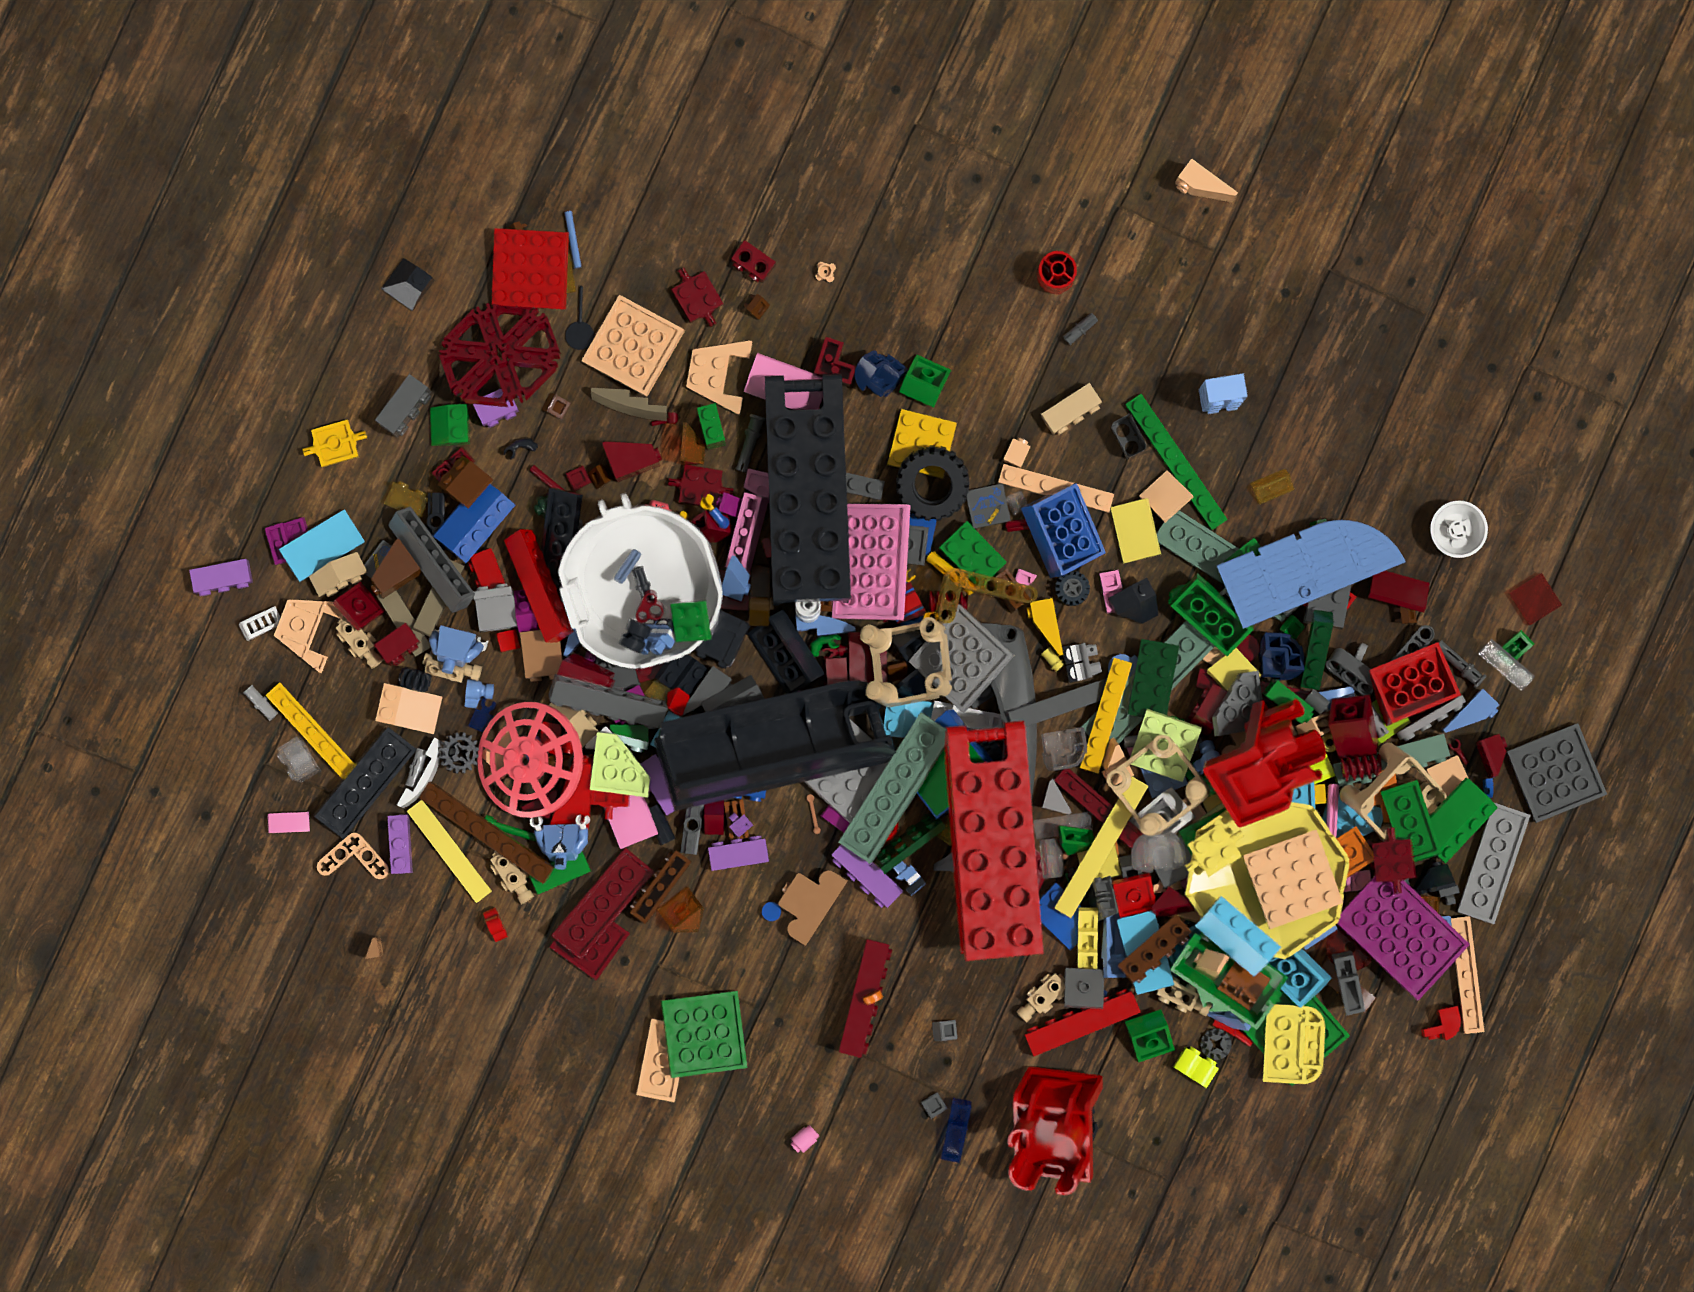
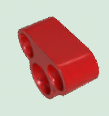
(495, 924)

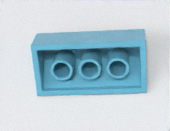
(1237, 936)
(1304, 976)

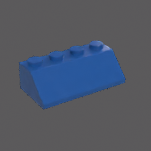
(469, 528)

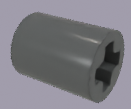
(1317, 701)

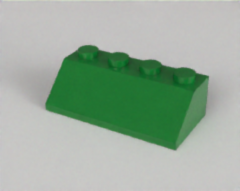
(1460, 817)

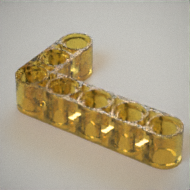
(980, 587)

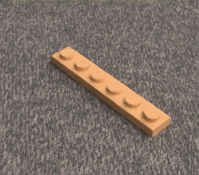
(1046, 485)
(1468, 979)

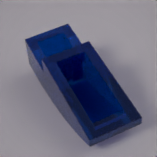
(956, 1130)

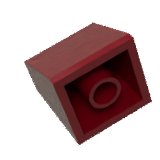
(631, 458)
(585, 670)
(1353, 726)

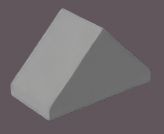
(1054, 800)

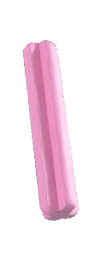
(1332, 808)

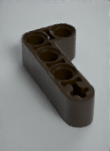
(760, 595)

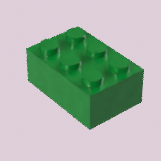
(972, 552)

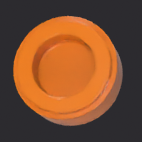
(872, 997)

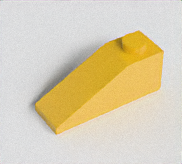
(1045, 620)

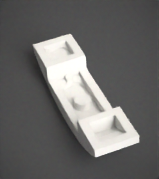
(972, 718)
(410, 796)

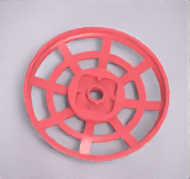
(537, 759)

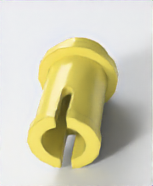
(1053, 659)

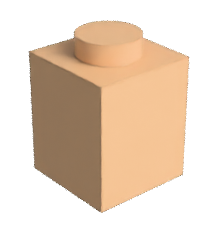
(1017, 452)

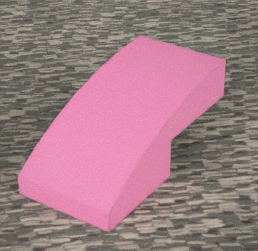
(1110, 585)
(288, 822)
(1357, 881)

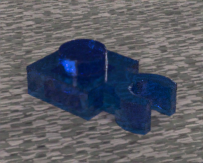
(482, 717)

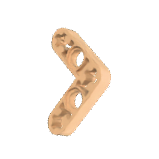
(358, 852)

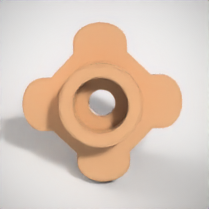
(829, 268)

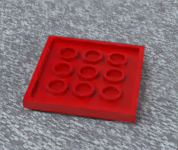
(530, 268)

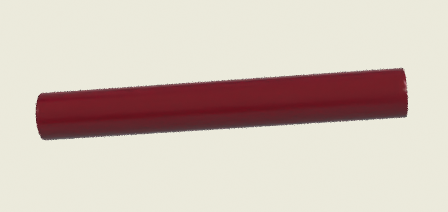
(543, 477)

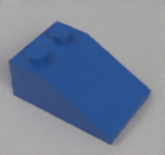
(1057, 923)

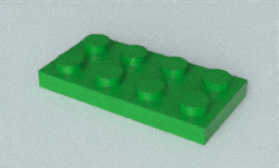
(1411, 819)

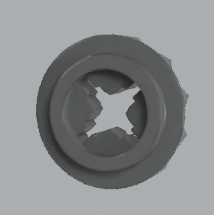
(1206, 1045)

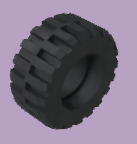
(933, 457)

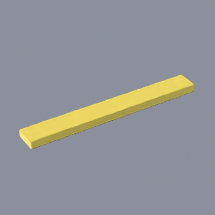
(1100, 850)

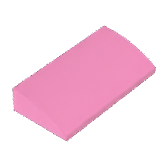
(768, 366)
(633, 822)

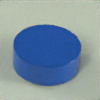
(771, 911)

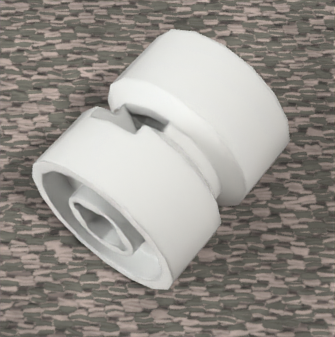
(808, 611)

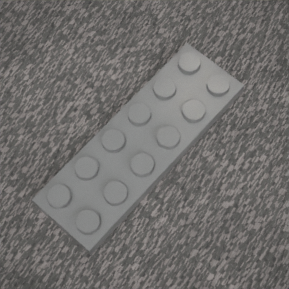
(1493, 864)

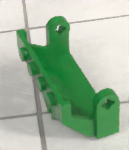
(1208, 988)

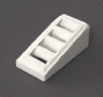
(243, 625)

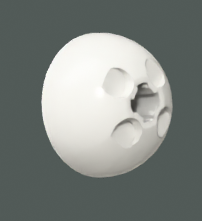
(1464, 520)

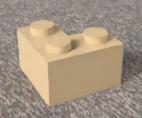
(338, 574)
(583, 725)

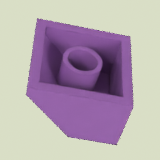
(492, 414)

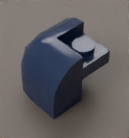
(879, 373)
(1280, 656)

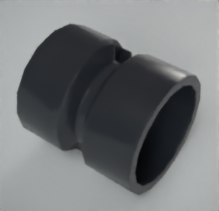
(635, 636)

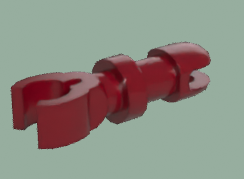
(833, 652)

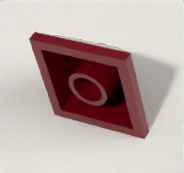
(1492, 753)

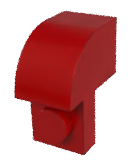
(557, 730)
(1449, 1024)

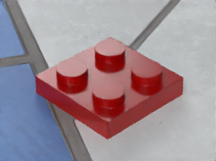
(1134, 895)

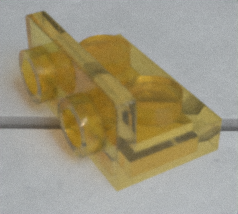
(402, 497)

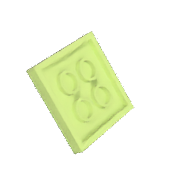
(1181, 732)

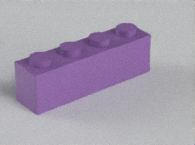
(869, 875)

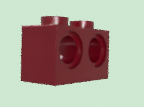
(756, 257)

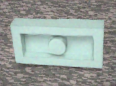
(636, 745)

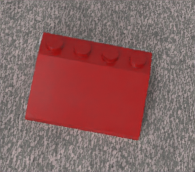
(1413, 684)

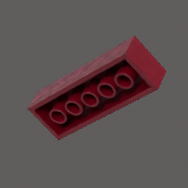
(860, 1014)

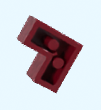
(829, 362)
(397, 644)
(1203, 712)

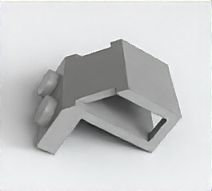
(495, 608)

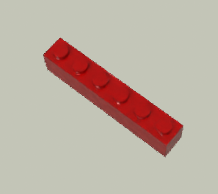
(538, 585)
(1081, 1023)

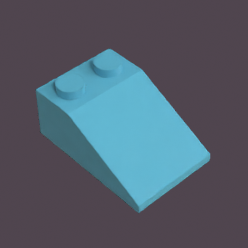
(901, 718)

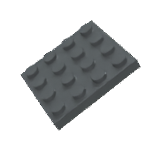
(1556, 773)

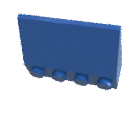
(1063, 530)

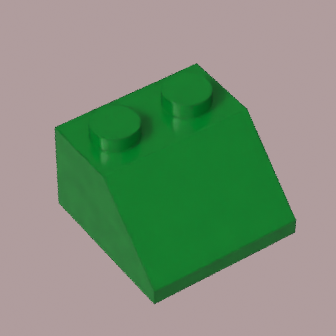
(925, 381)
(450, 425)
(1149, 1035)

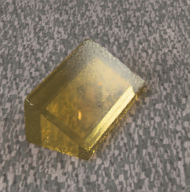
(1272, 486)

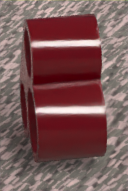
(645, 606)

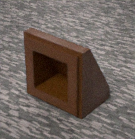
(556, 406)
(897, 671)

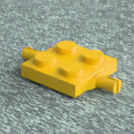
(334, 443)

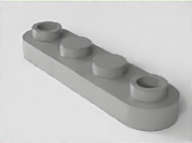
(1439, 714)

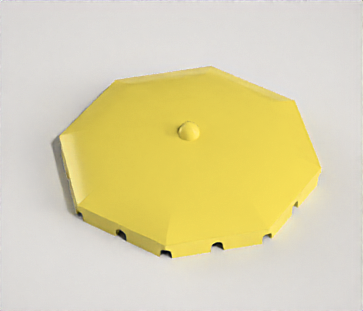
(1236, 884)

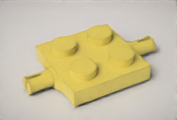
(1214, 850)

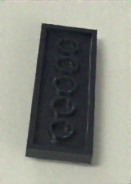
(559, 529)
(364, 782)

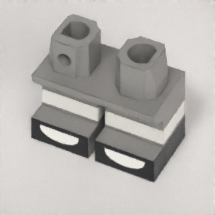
(1082, 670)

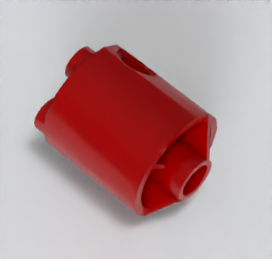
(1047, 275)

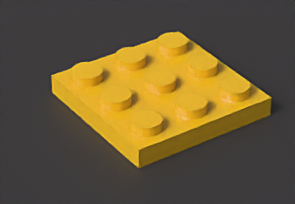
(920, 430)

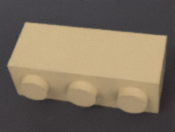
(1071, 409)

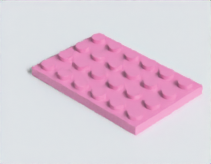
(876, 562)

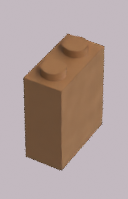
(539, 657)

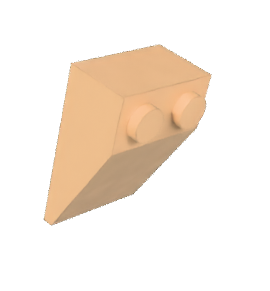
(1202, 183)
(408, 708)

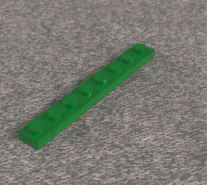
(1176, 461)

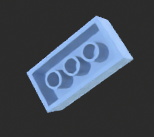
(1223, 393)

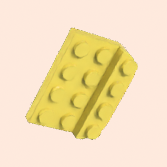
(1294, 1044)

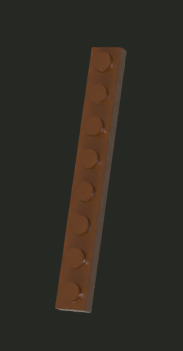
(487, 832)

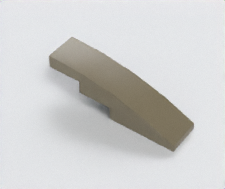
(621, 401)
(432, 609)
(401, 614)

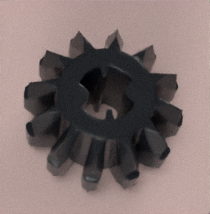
(414, 679)

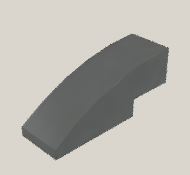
(1348, 982)

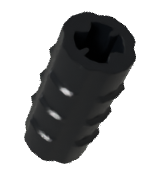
(665, 832)

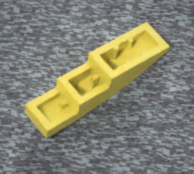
(1087, 938)

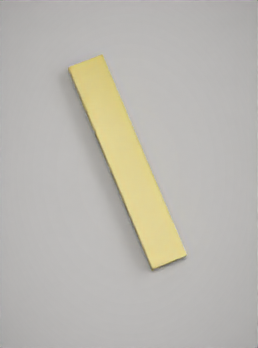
(449, 851)

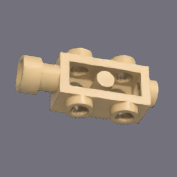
(354, 637)
(435, 668)
(506, 872)
(1046, 992)
(1176, 998)

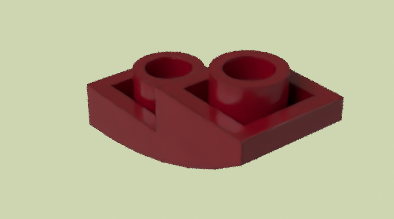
(448, 464)

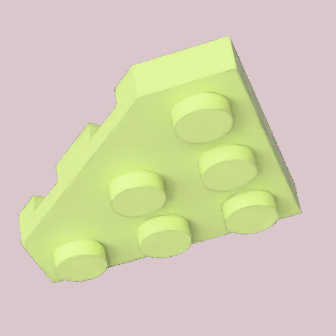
(617, 768)

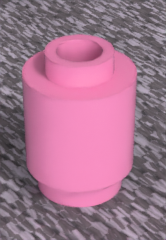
(804, 1139)

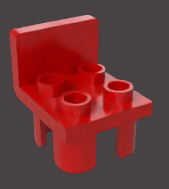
(1268, 766)
(1053, 1128)

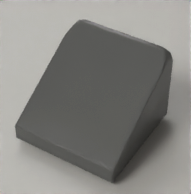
(944, 1030)

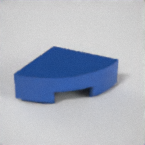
(1488, 787)

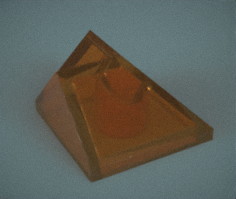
(692, 447)
(683, 912)

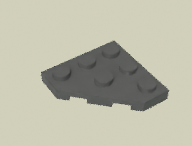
(1237, 704)

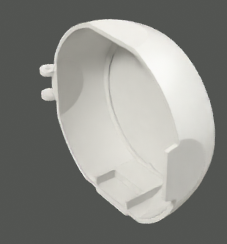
(674, 561)

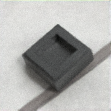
(934, 1105)

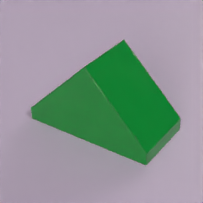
(1518, 644)
(1075, 839)

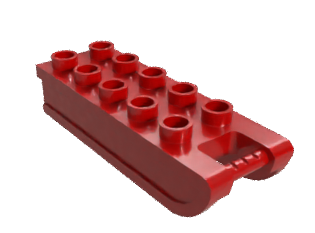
(993, 845)

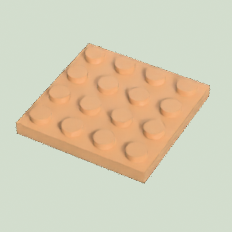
(633, 345)
(1292, 879)

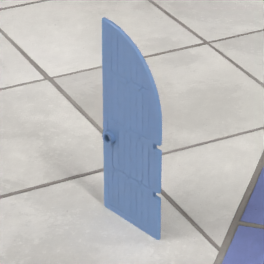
(1305, 568)

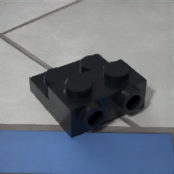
(682, 674)

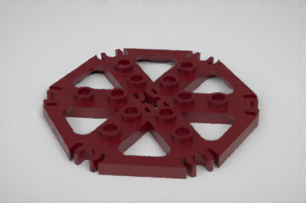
(486, 358)

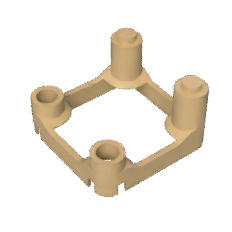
(881, 639)
(1398, 763)
(1153, 823)

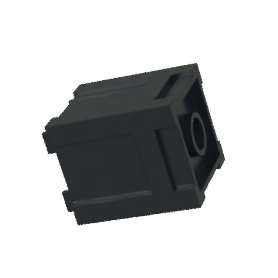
(725, 640)

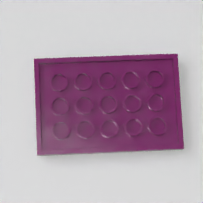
(1402, 934)

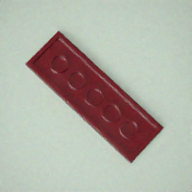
(602, 904)

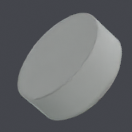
(1361, 651)

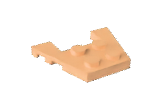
(709, 373)
(299, 626)

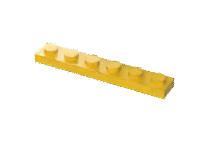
(1106, 715)
(310, 730)

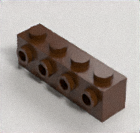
(659, 889)
(1154, 949)

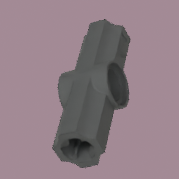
(691, 838)

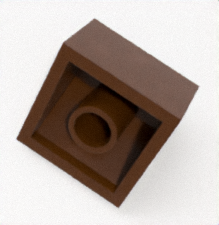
(465, 482)

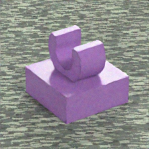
(740, 825)

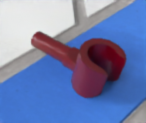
(672, 418)
(1459, 751)

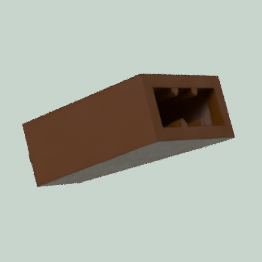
(394, 571)

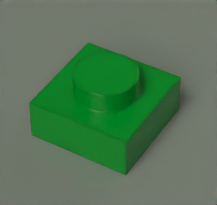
(1292, 627)

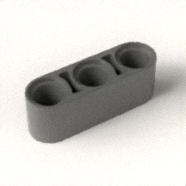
(1416, 640)
(1350, 671)

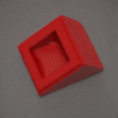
(508, 640)
(677, 701)

